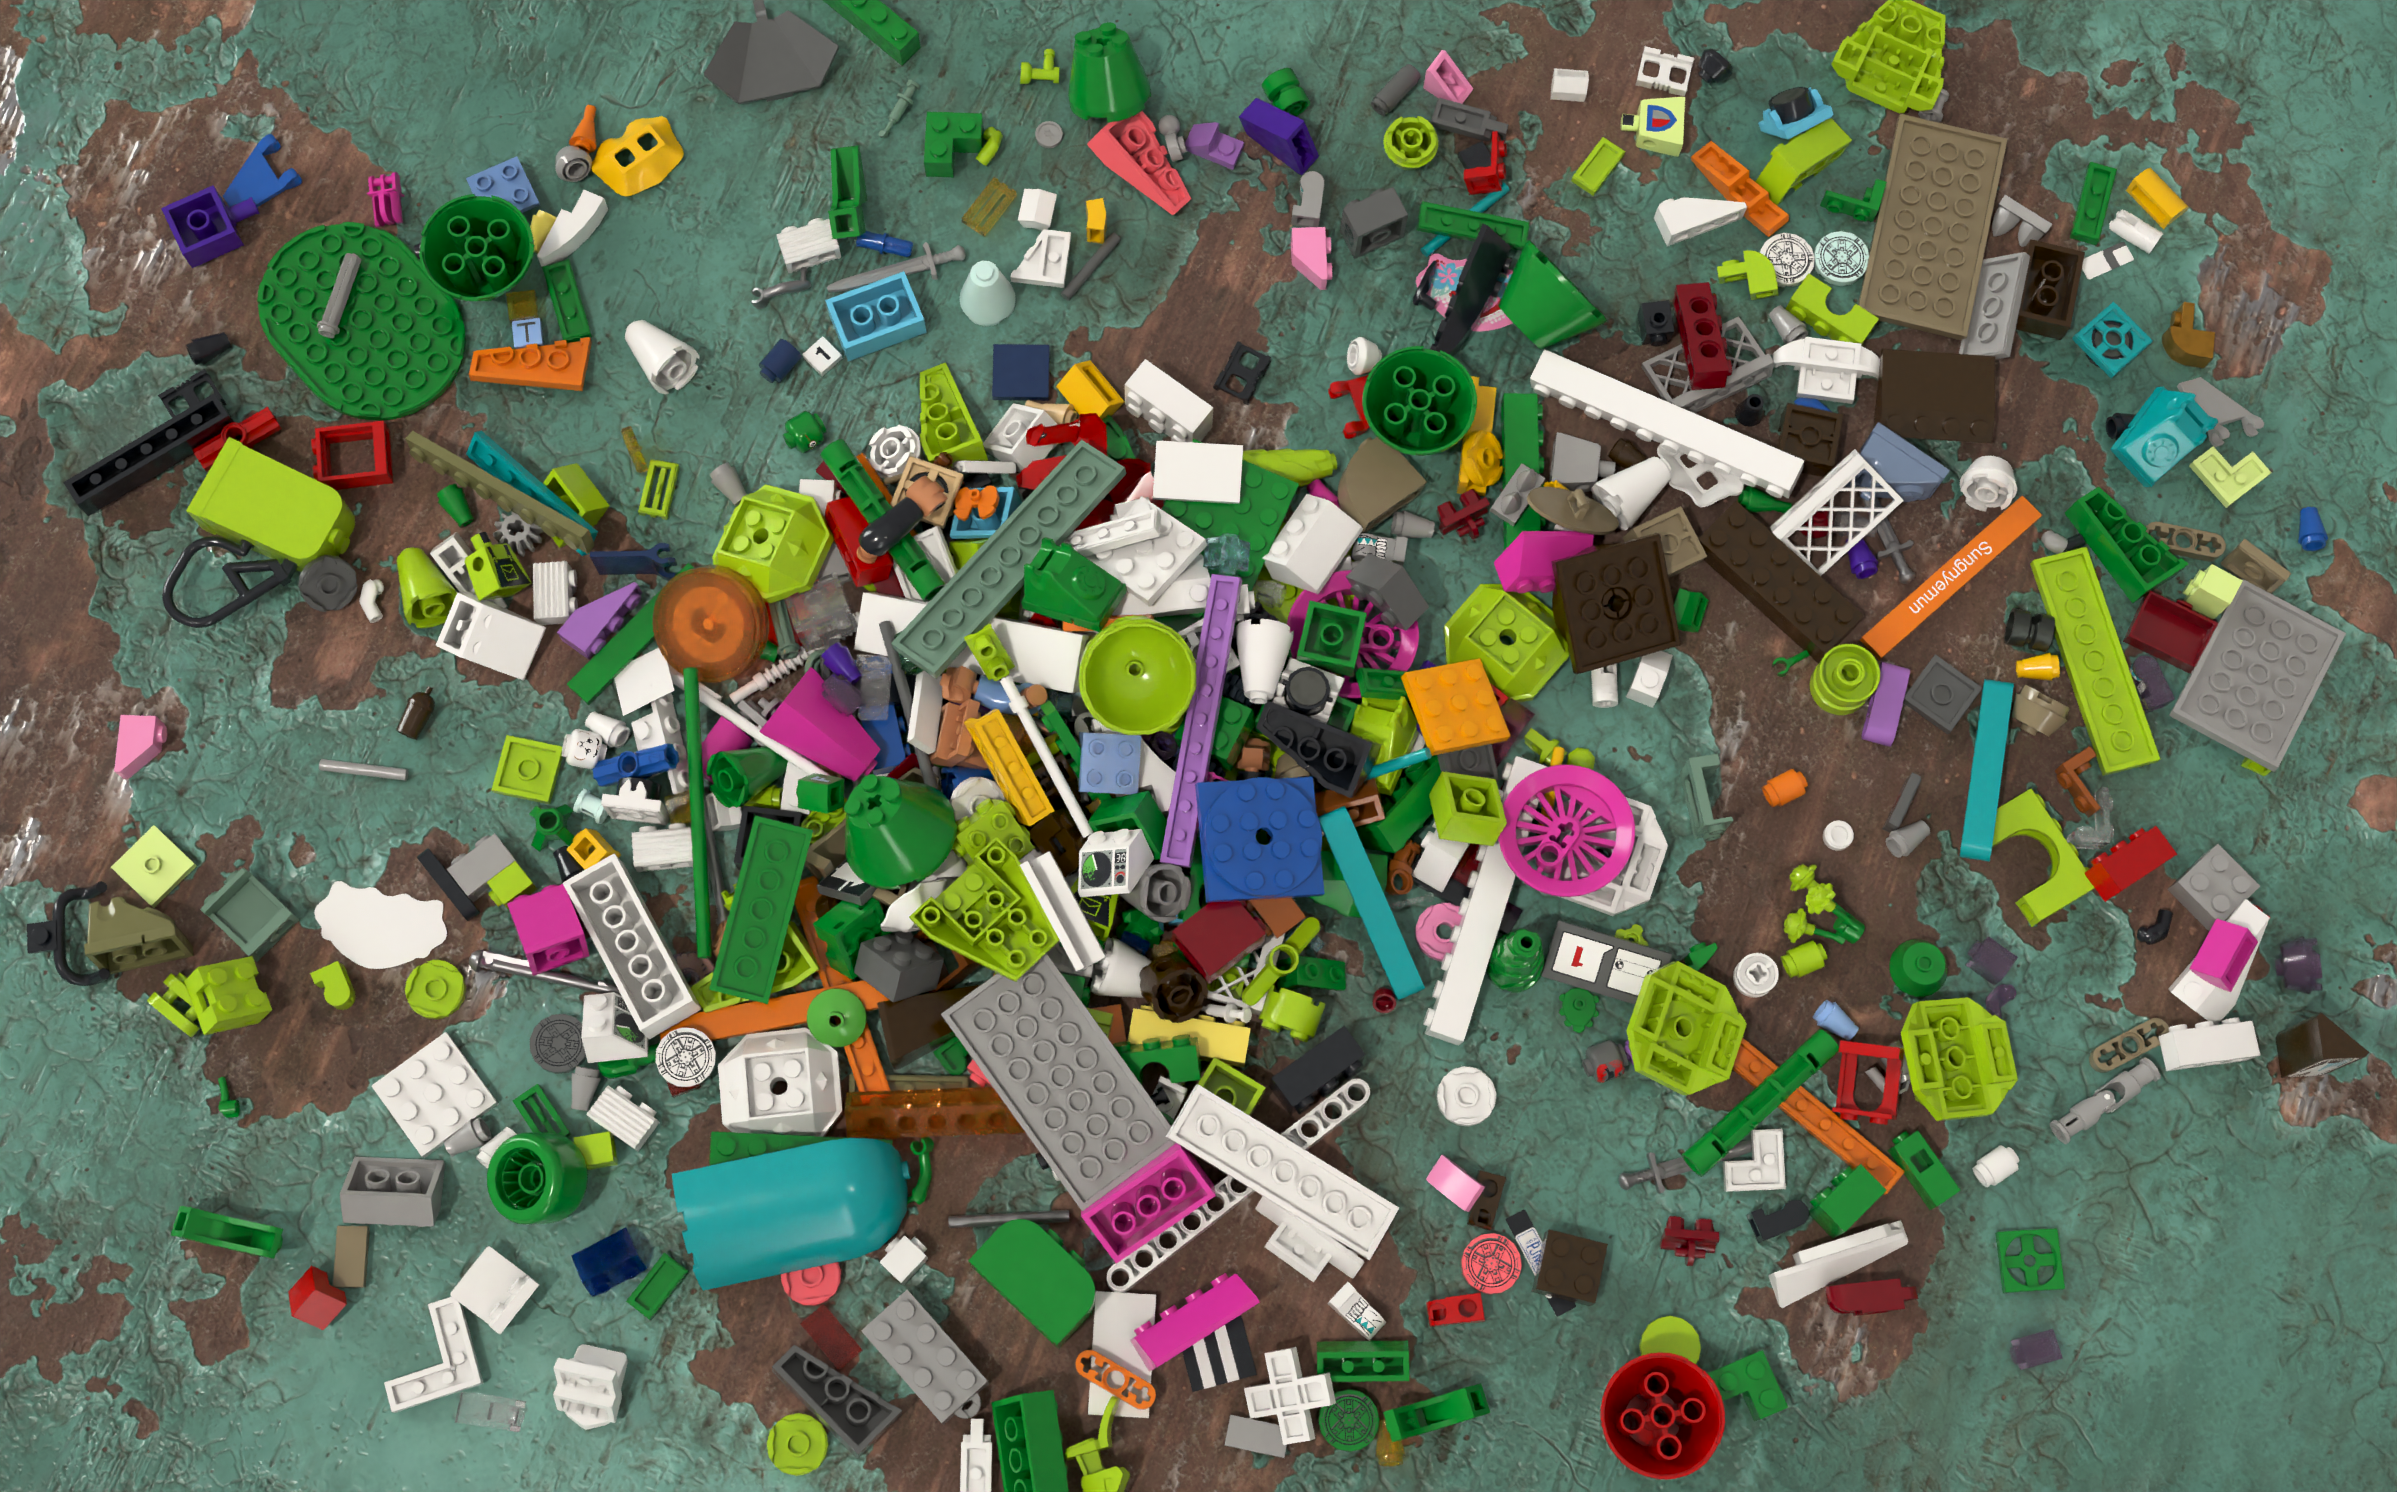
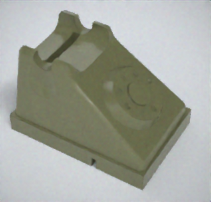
(132, 937)

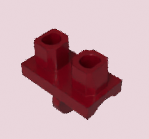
(1473, 508)
(1687, 1242)

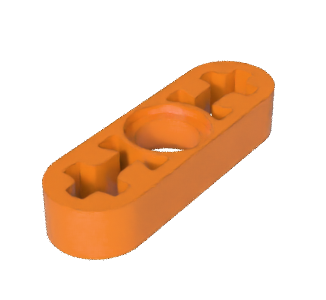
(1099, 1361)

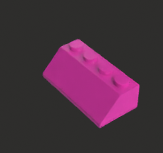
(1193, 1321)

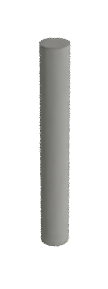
(363, 769)

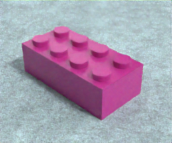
(1149, 1202)

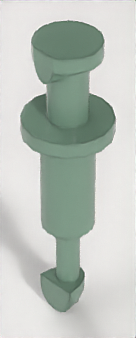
(901, 105)

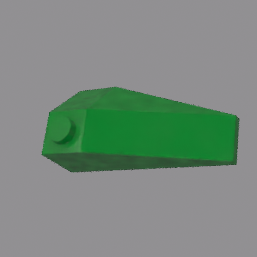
(1336, 891)

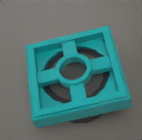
(2110, 342)

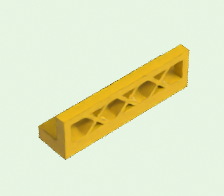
(1482, 421)
(1009, 767)

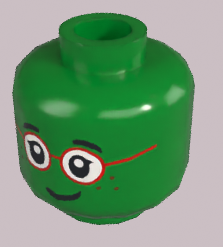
(804, 431)

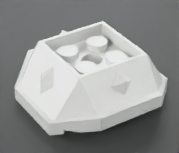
(1640, 873)
(793, 1056)

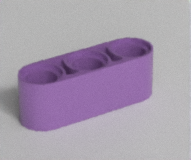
(1886, 705)

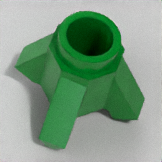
(551, 826)
(1141, 926)

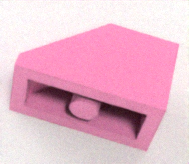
(138, 743)

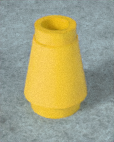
(2039, 667)

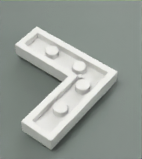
(459, 1364)

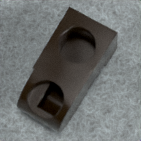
(1486, 1206)

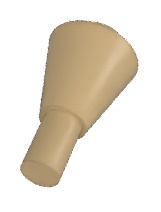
(1058, 412)

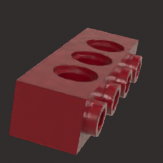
(1701, 336)

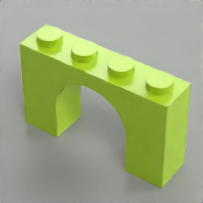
(2067, 880)

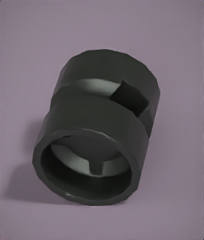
(2029, 630)

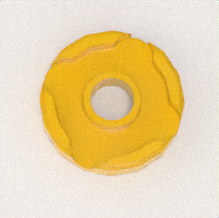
(1482, 470)

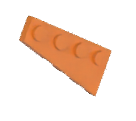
(544, 366)

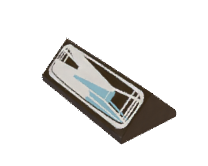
(2315, 1048)

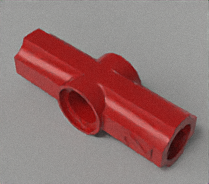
(253, 430)

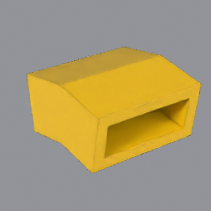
(1096, 221)

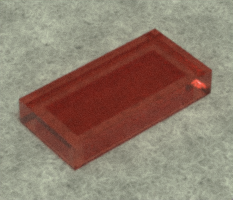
(831, 1337)

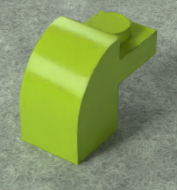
(1756, 269)

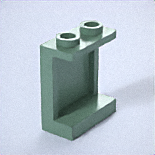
(249, 913)

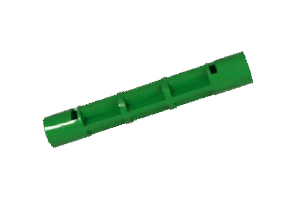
(872, 505)
(1760, 1102)

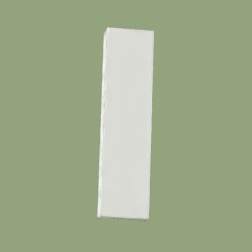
(1038, 651)

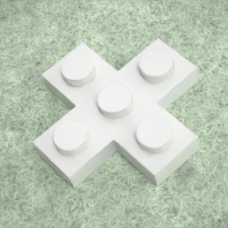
(1289, 1395)

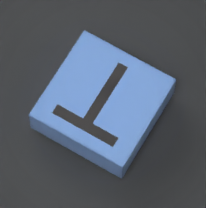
(527, 332)

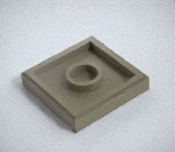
(2255, 566)

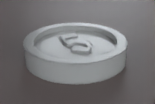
(1048, 134)

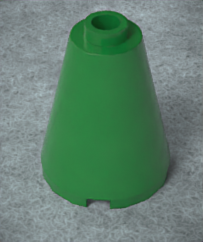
(743, 773)

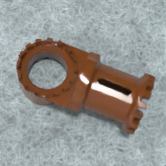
(1401, 865)

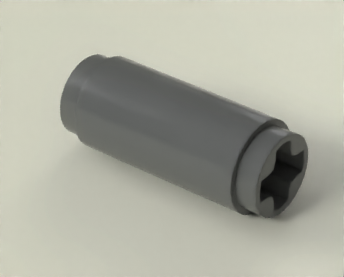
(1395, 89)

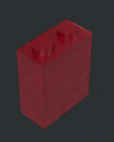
(1219, 937)

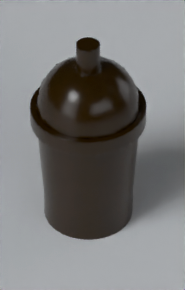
(416, 714)

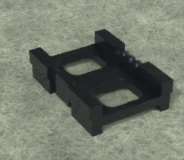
(1250, 376)
(187, 391)

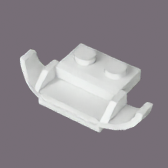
(1827, 367)

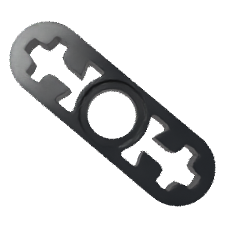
(448, 884)

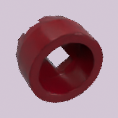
(1384, 1000)

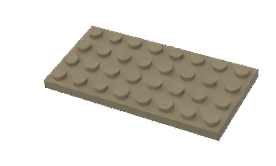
(1932, 226)

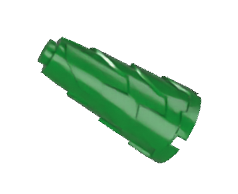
(1516, 961)

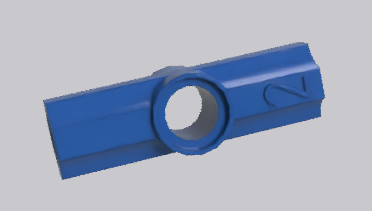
(636, 764)

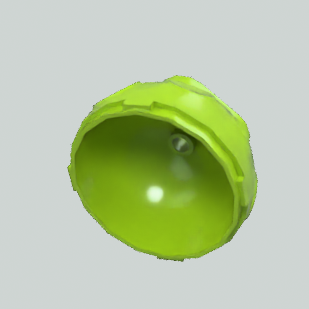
(1140, 700)

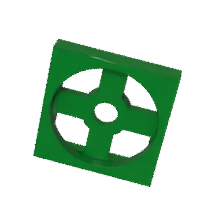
(2009, 1284)

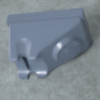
(1901, 465)

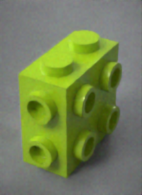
(991, 820)

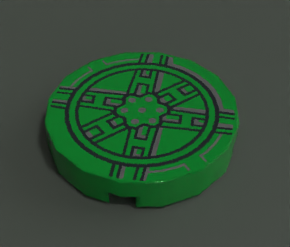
(1350, 1421)

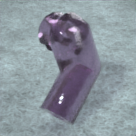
(1998, 998)

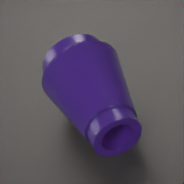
(1862, 560)
(840, 661)

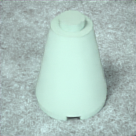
(987, 295)

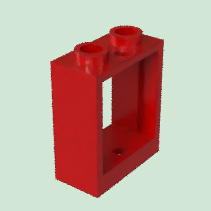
(353, 432)

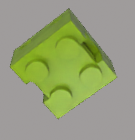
(227, 995)

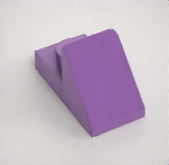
(1212, 145)

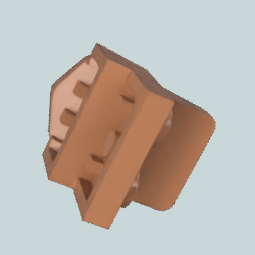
(954, 741)

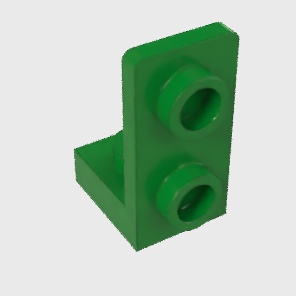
(1861, 210)
(1313, 973)

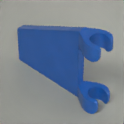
(258, 179)

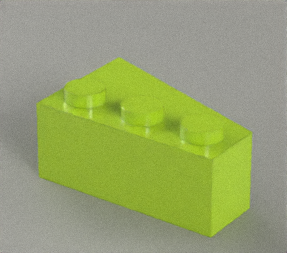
(1802, 157)

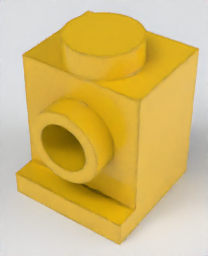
(584, 848)

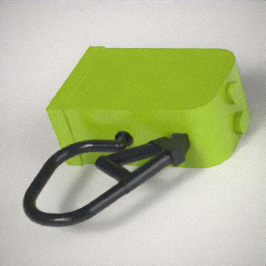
(265, 511)

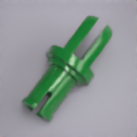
(625, 1067)

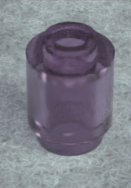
(842, 694)

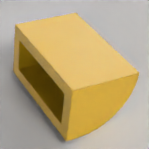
(2156, 198)
(1089, 390)

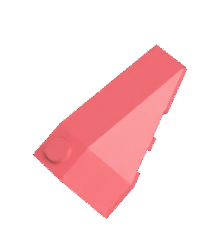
(1137, 157)

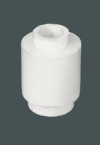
(1996, 1166)

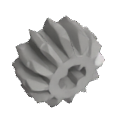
(520, 541)

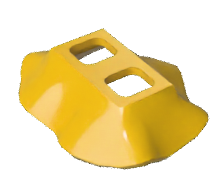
(648, 167)

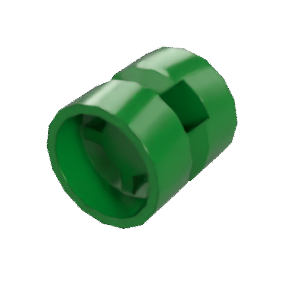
(1284, 91)

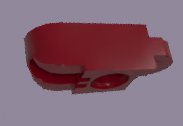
(1869, 1297)

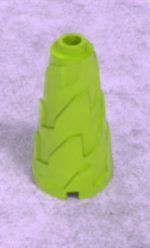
(1296, 465)

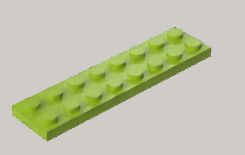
(2095, 661)

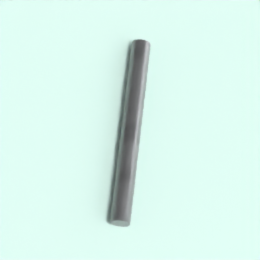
(1001, 1218)

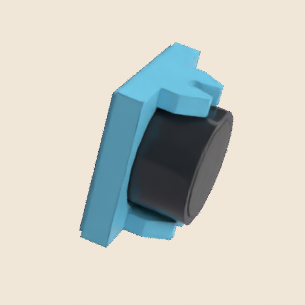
(1794, 112)

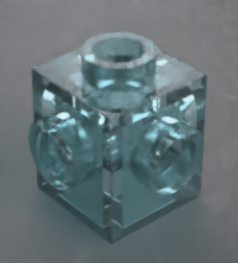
(1227, 554)

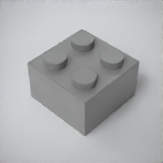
(2213, 887)

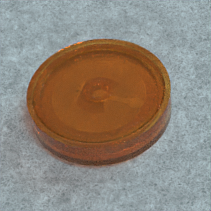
(711, 622)

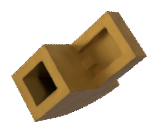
(2187, 344)

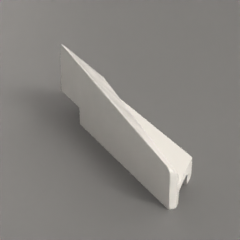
(1834, 1260)

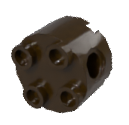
(1173, 987)

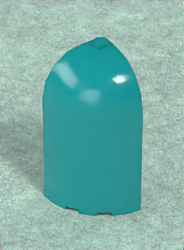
(791, 1209)

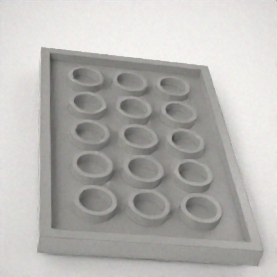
(2257, 675)

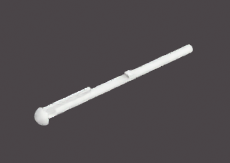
(714, 702)

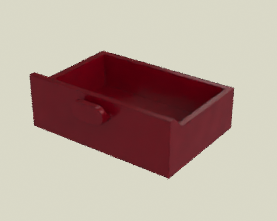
(2170, 631)

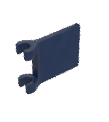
(634, 562)

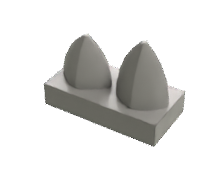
(2010, 213)
(1513, 498)

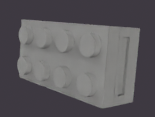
(926, 1359)

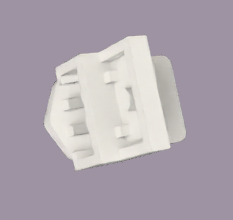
(590, 1385)

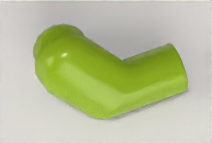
(991, 147)

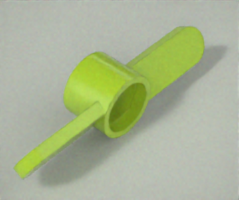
(1269, 973)

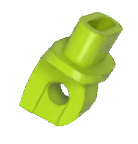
(1541, 746)

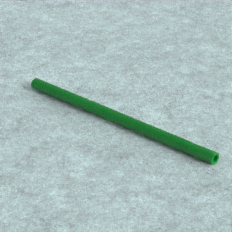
(697, 813)

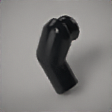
(2158, 931)

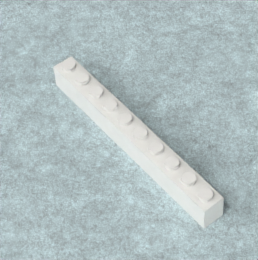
(1667, 424)
(1478, 926)

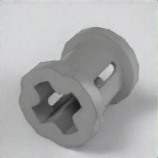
(1936, 113)

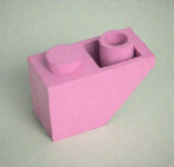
(1309, 254)

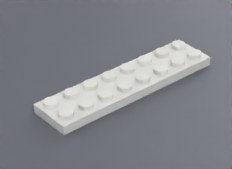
(1282, 1172)

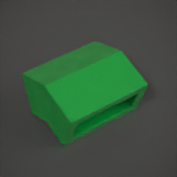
(1689, 609)

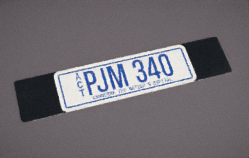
(1531, 1246)

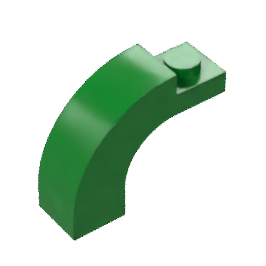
(1436, 1413)

